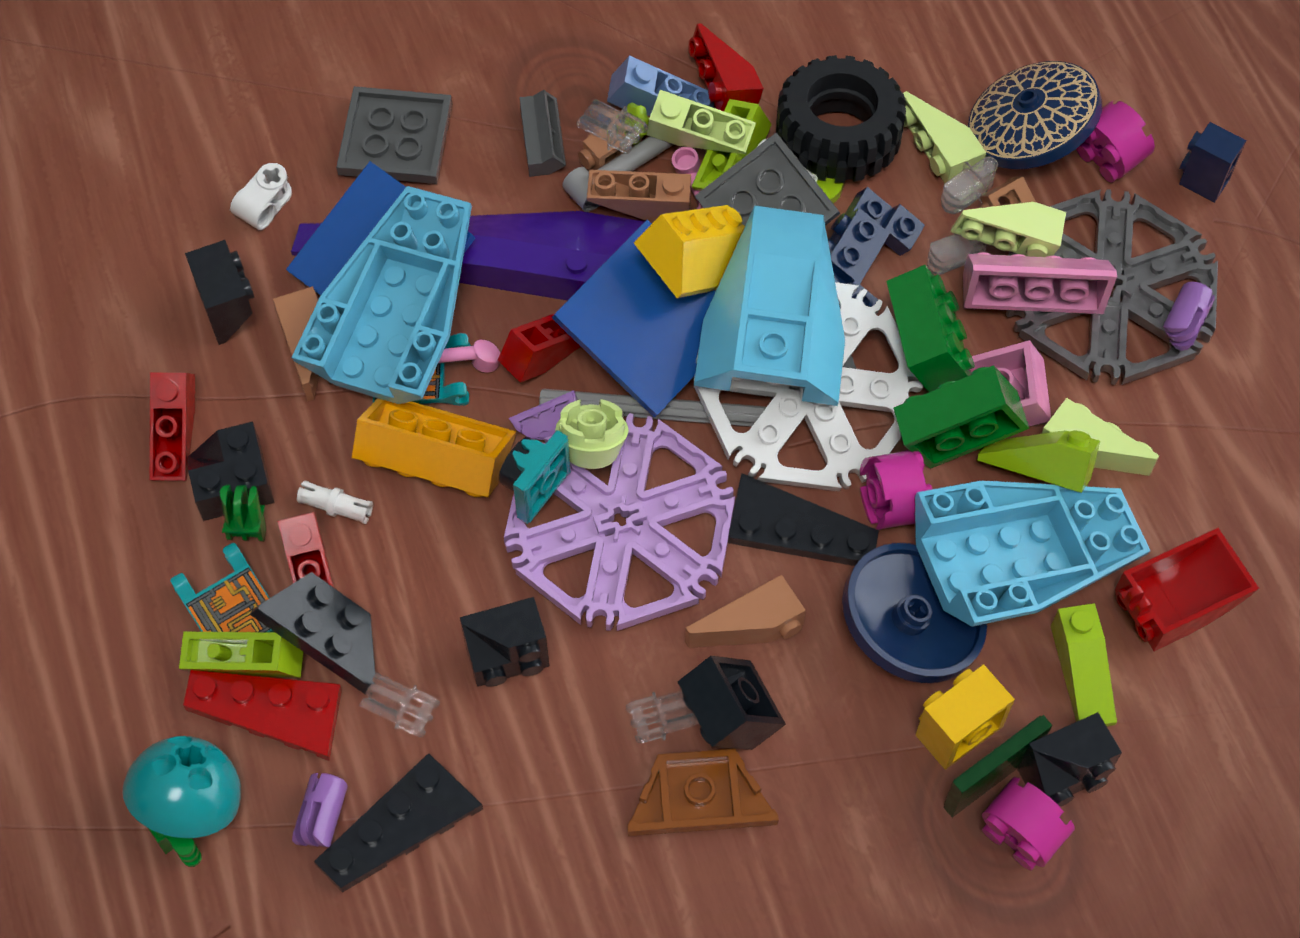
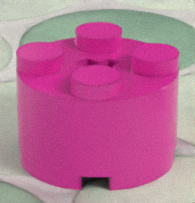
(1117, 141)
(892, 487)
(1026, 823)

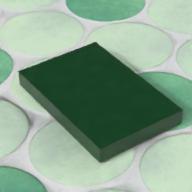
(993, 767)

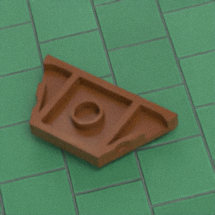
(700, 795)

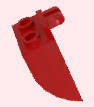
(1184, 589)

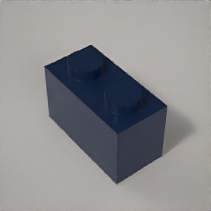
(1211, 161)

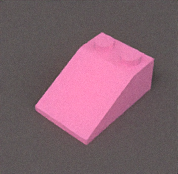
(1026, 372)

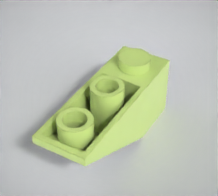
(698, 125)
(941, 138)
(1018, 228)
(1115, 450)

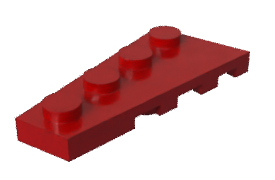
(283, 709)

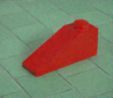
(535, 348)

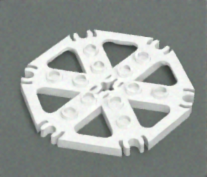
(826, 422)

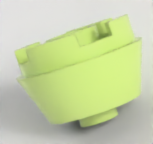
(593, 433)

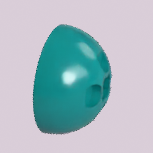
(182, 788)

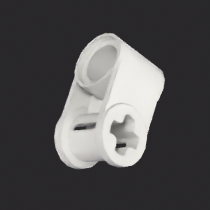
(262, 198)

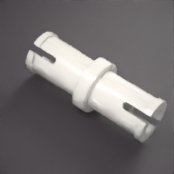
(334, 502)

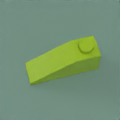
(718, 162)
(1053, 457)
(241, 653)
(1084, 661)

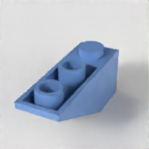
(641, 84)

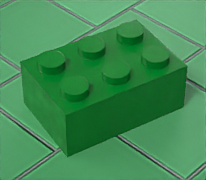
(929, 328)
(961, 416)

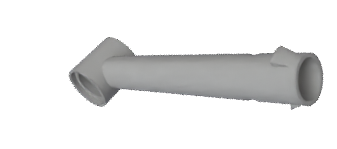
(577, 181)

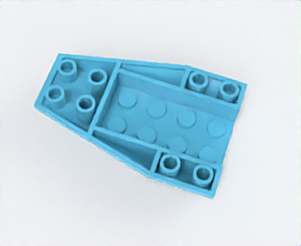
(392, 301)
(776, 310)
(1020, 545)

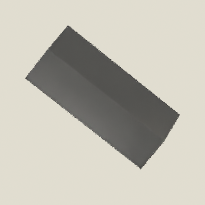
(542, 134)

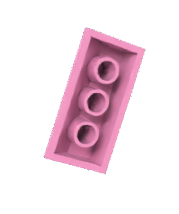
(1037, 283)

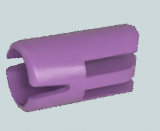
(1188, 314)
(319, 811)

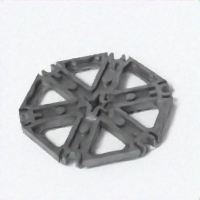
(1134, 287)

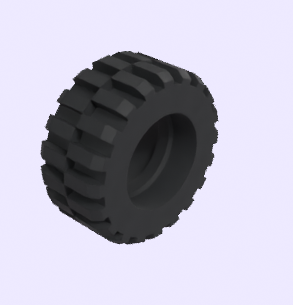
(846, 88)

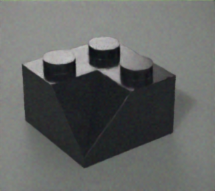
(221, 287)
(228, 458)
(505, 642)
(730, 703)
(1071, 759)

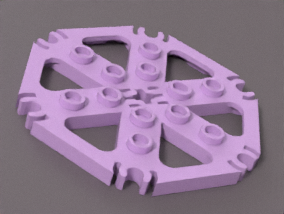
(648, 542)

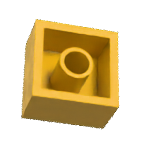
(963, 715)

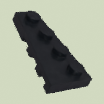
(791, 525)
(411, 812)

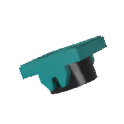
(535, 472)

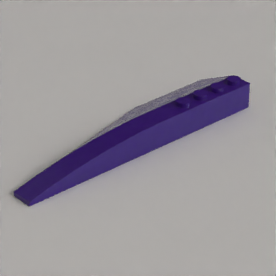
(532, 251)

